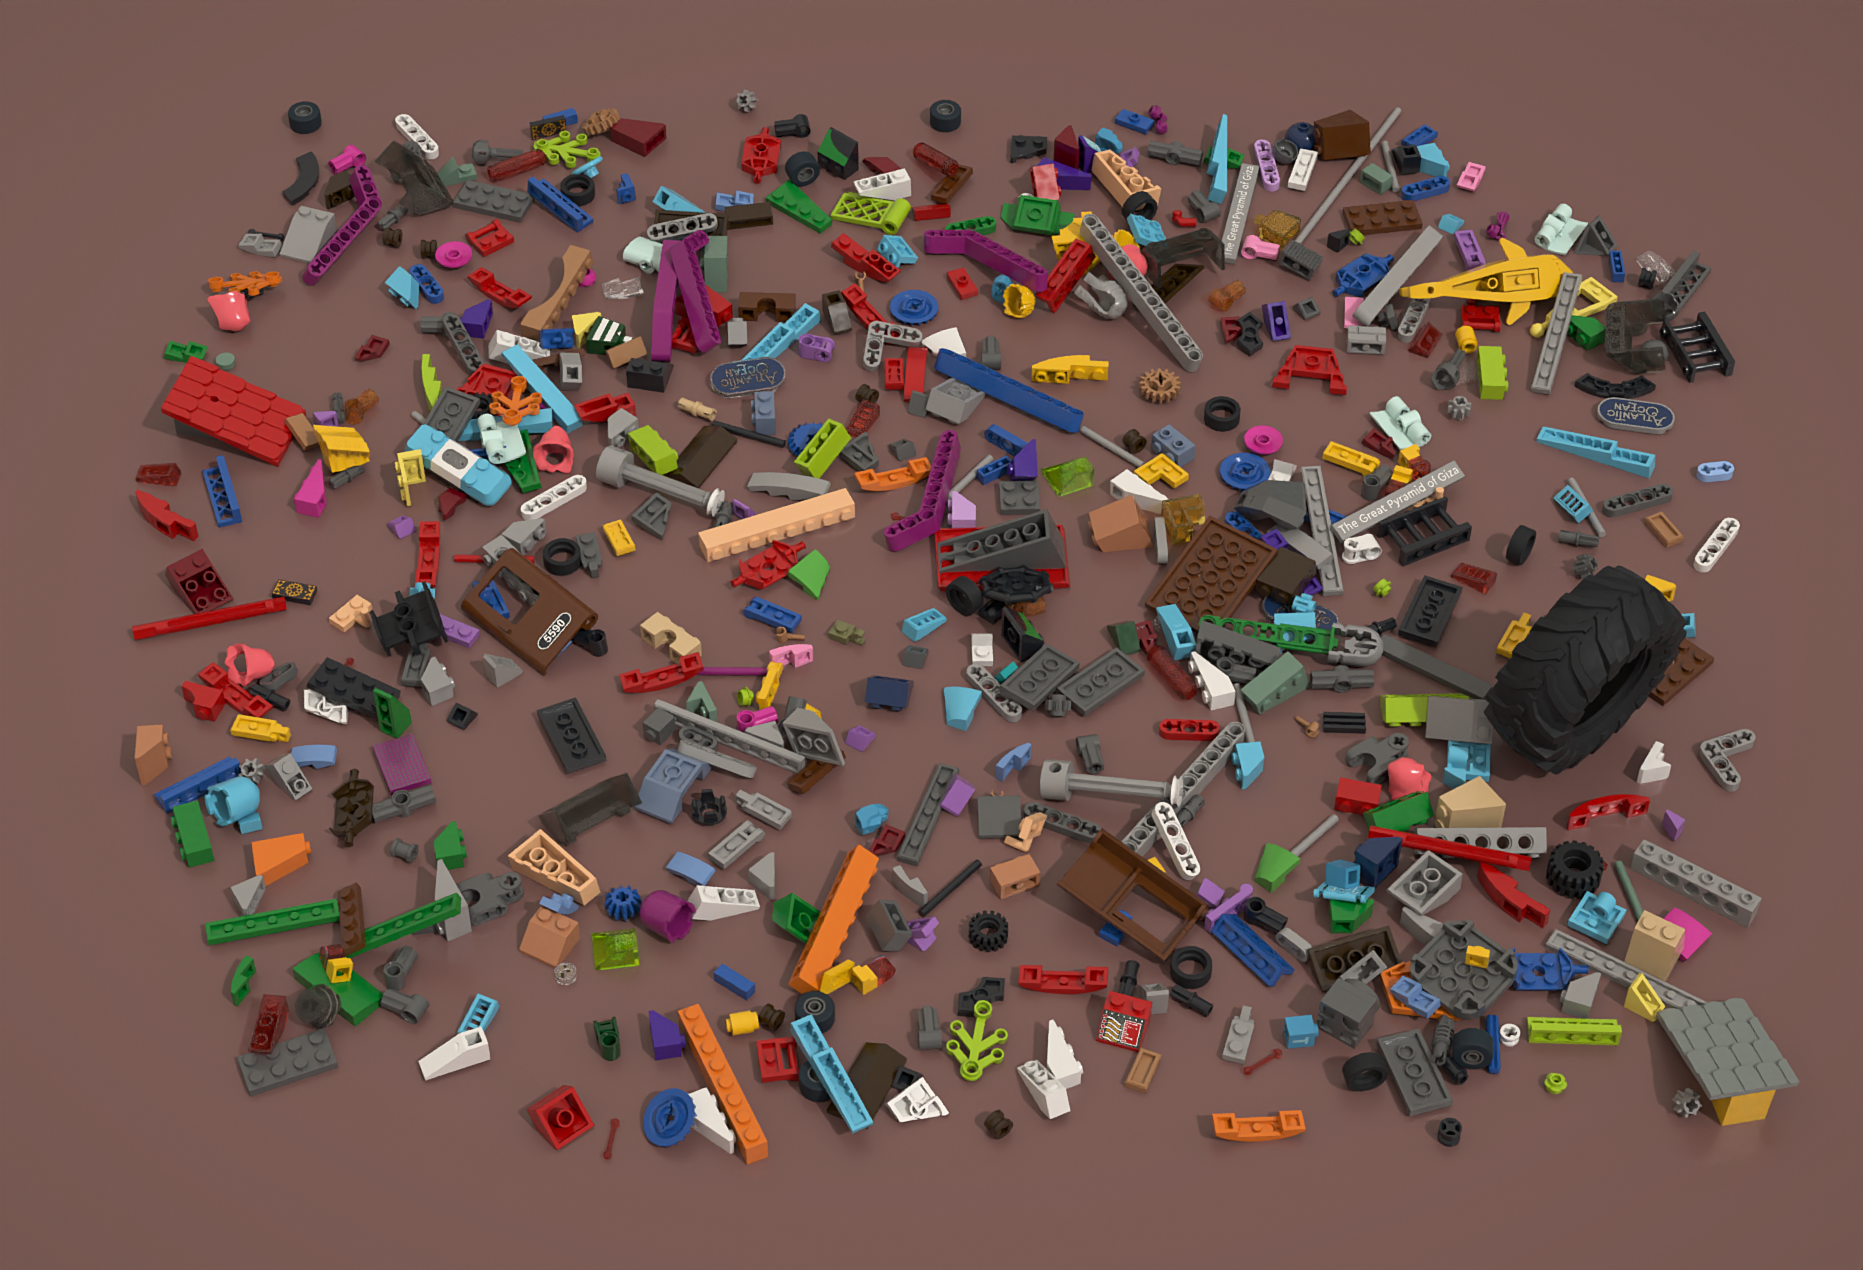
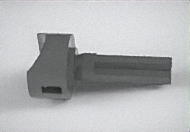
(495, 153)
(1447, 374)

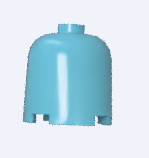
(232, 800)

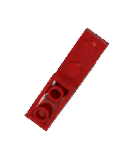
(861, 260)
(159, 515)
(1504, 893)

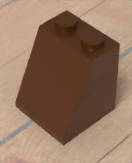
(1342, 136)

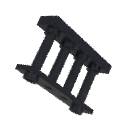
(1708, 336)
(1424, 546)

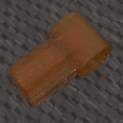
(1224, 298)
(357, 407)
(1029, 608)

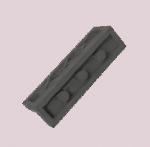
(1686, 273)

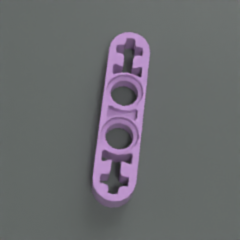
(1266, 165)

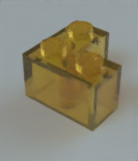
(1182, 515)

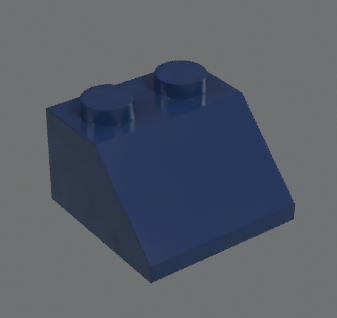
(888, 691)
(1377, 859)

